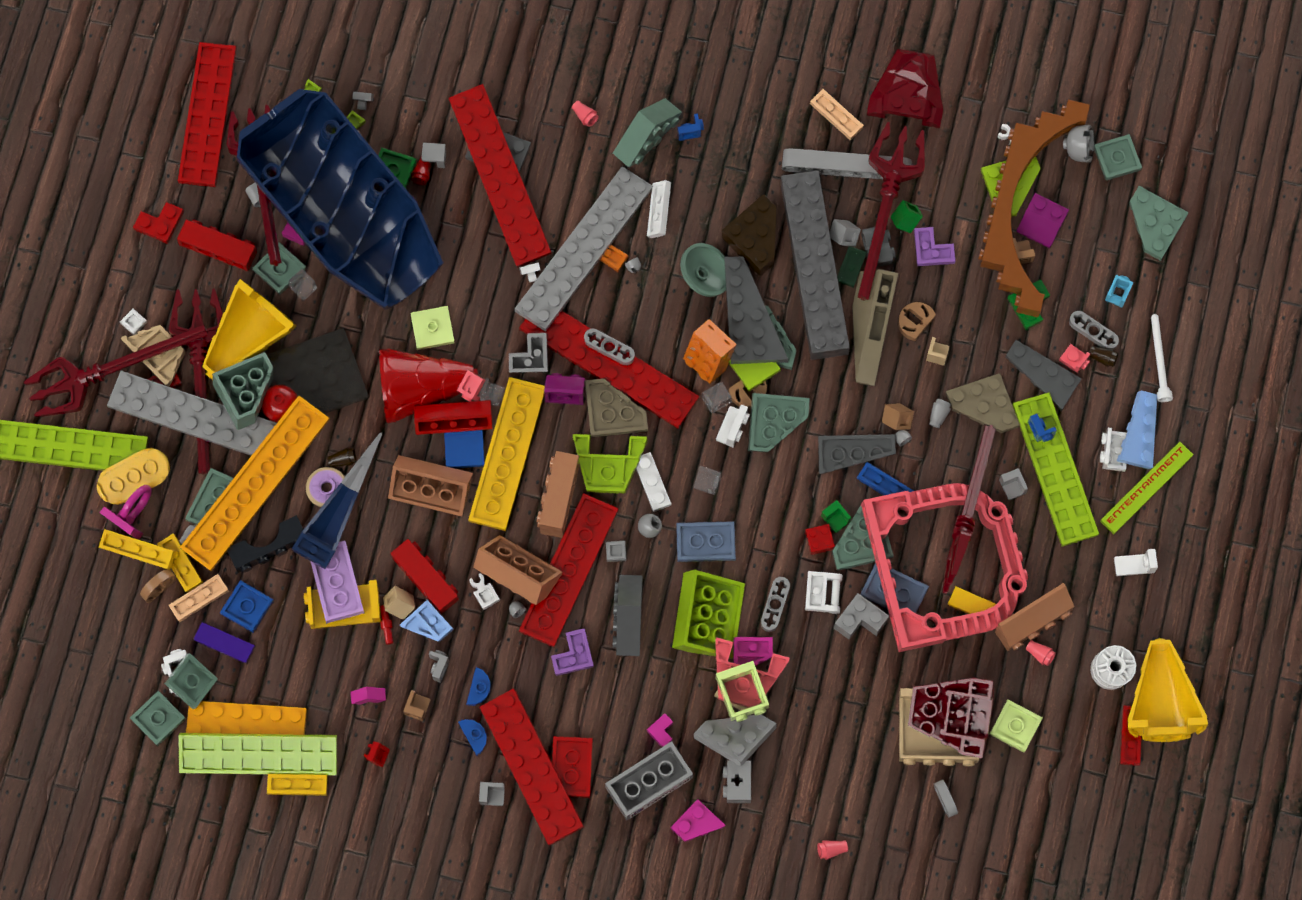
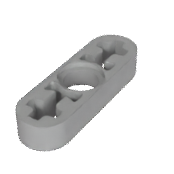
(1094, 338)
(595, 345)
(774, 589)

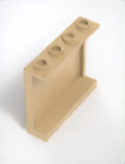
(920, 748)

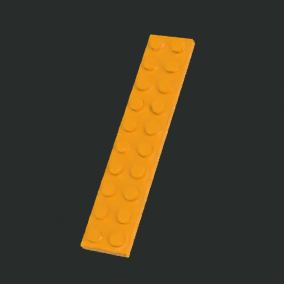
(254, 483)

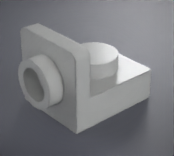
(439, 668)

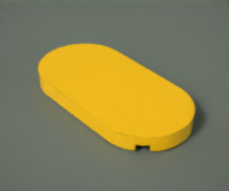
(140, 469)

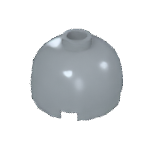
(1080, 143)

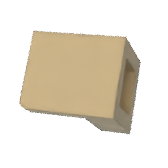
(937, 352)
(399, 602)

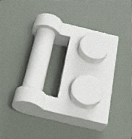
(817, 592)

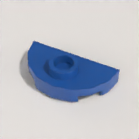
(479, 688)
(475, 735)

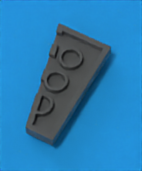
(1044, 373)
(851, 450)

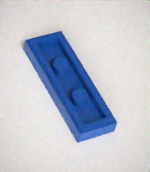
(880, 481)

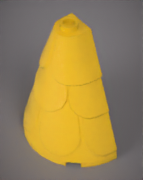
(245, 329)
(1165, 698)

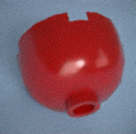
(277, 401)

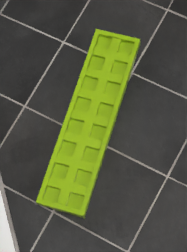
(66, 445)
(1056, 473)
(257, 754)

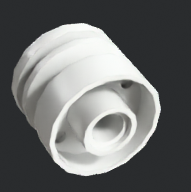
(1121, 659)

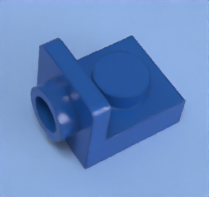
(689, 130)
(1037, 426)

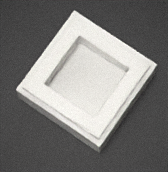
(133, 322)

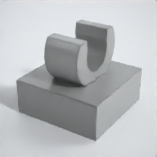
(362, 99)

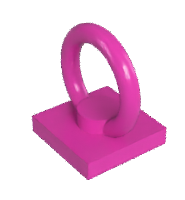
(124, 519)

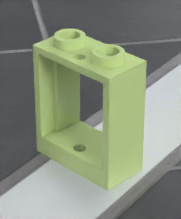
(736, 672)

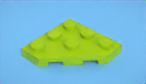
(992, 174)

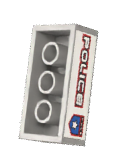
(649, 780)

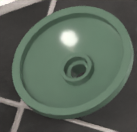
(707, 262)

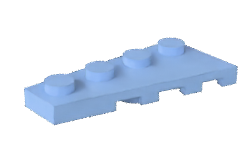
(1140, 437)

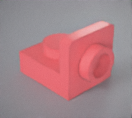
(1075, 359)
(471, 386)

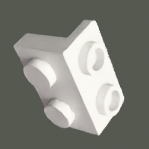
(732, 424)
(1112, 448)

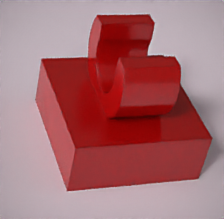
(377, 754)

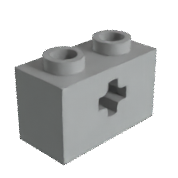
(739, 793)

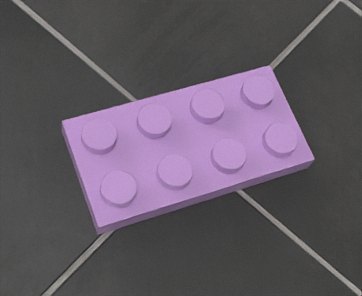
(338, 586)

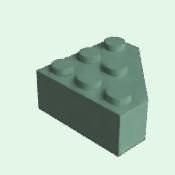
(646, 131)
(244, 388)

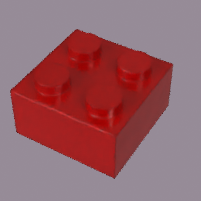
(819, 539)

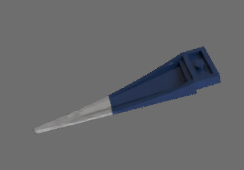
(324, 531)

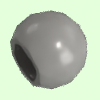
(649, 525)

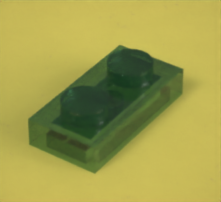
(851, 266)

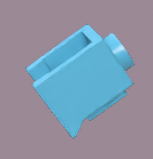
(1123, 283)

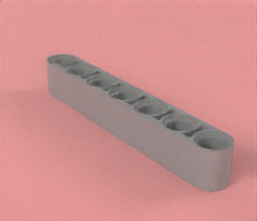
(831, 163)

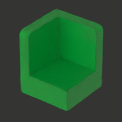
(906, 216)
(836, 516)

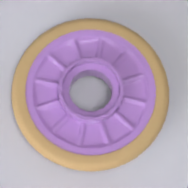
(317, 479)

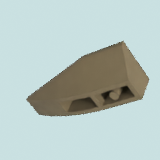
(870, 324)

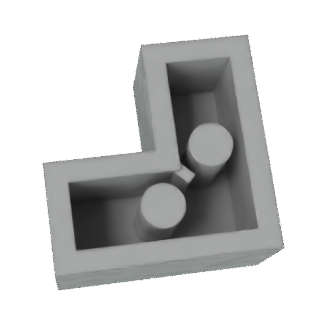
(535, 359)
(859, 613)

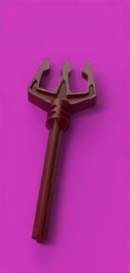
(893, 174)
(265, 203)
(198, 356)
(78, 380)
(965, 523)

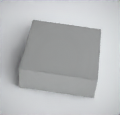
(616, 551)

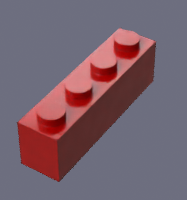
(217, 245)
(453, 417)
(424, 576)

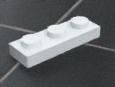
(658, 209)
(652, 483)

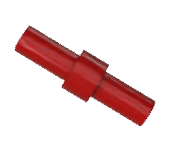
(386, 625)

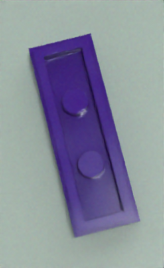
(224, 643)

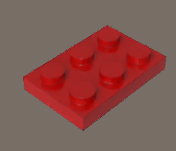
(573, 764)

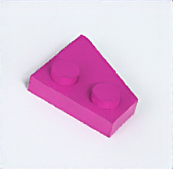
(752, 649)
(696, 822)

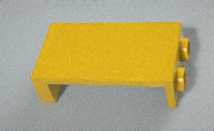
(370, 601)

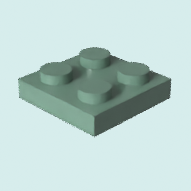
(1117, 157)
(279, 275)
(191, 681)
(157, 718)

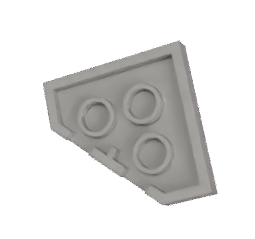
(735, 739)

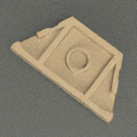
(163, 365)

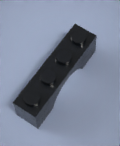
(246, 556)

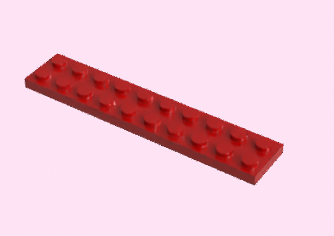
(500, 175)
(637, 381)

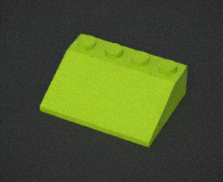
(707, 610)

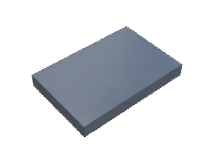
(705, 541)
(908, 590)

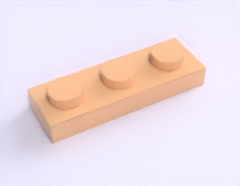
(836, 114)
(198, 598)

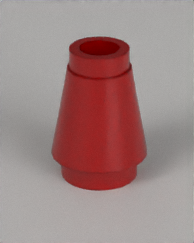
(421, 172)

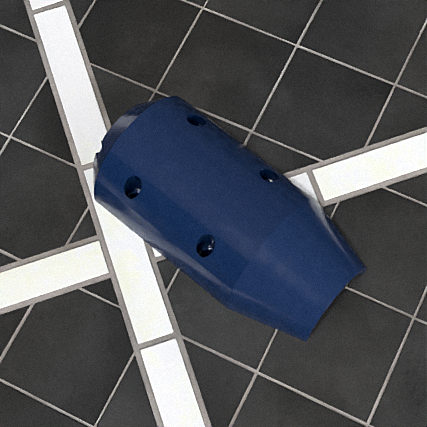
(331, 200)

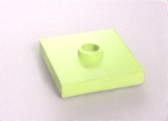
(432, 328)
(1016, 726)

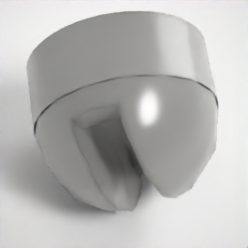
(633, 265)
(902, 437)
(516, 609)

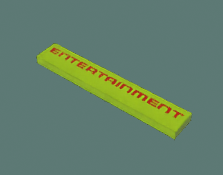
(1146, 487)

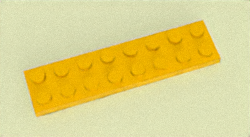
(507, 454)

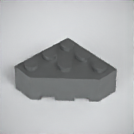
(627, 615)

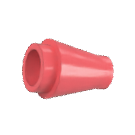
(585, 114)
(1042, 653)
(830, 849)

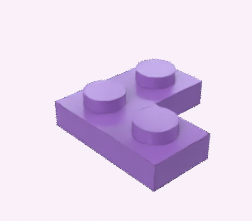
(930, 254)
(578, 656)

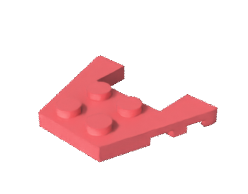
(742, 689)

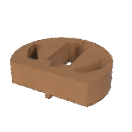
(916, 309)
(743, 397)
(157, 585)

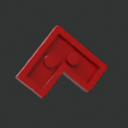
(161, 227)

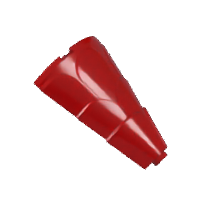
(416, 381)

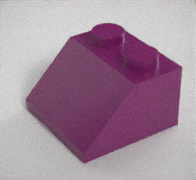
(1042, 220)
(564, 389)

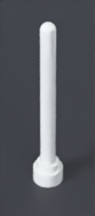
(1164, 393)

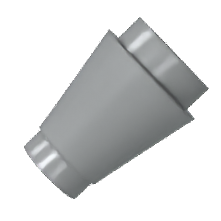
(939, 412)

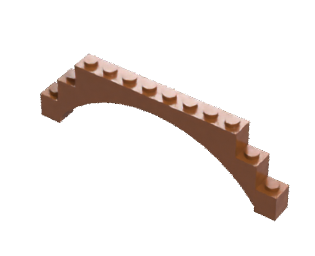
(999, 247)

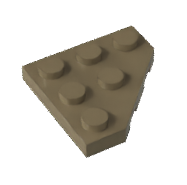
(985, 403)
(612, 410)

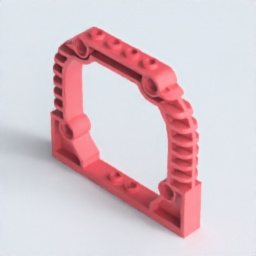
(910, 628)

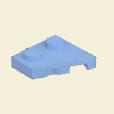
(427, 622)

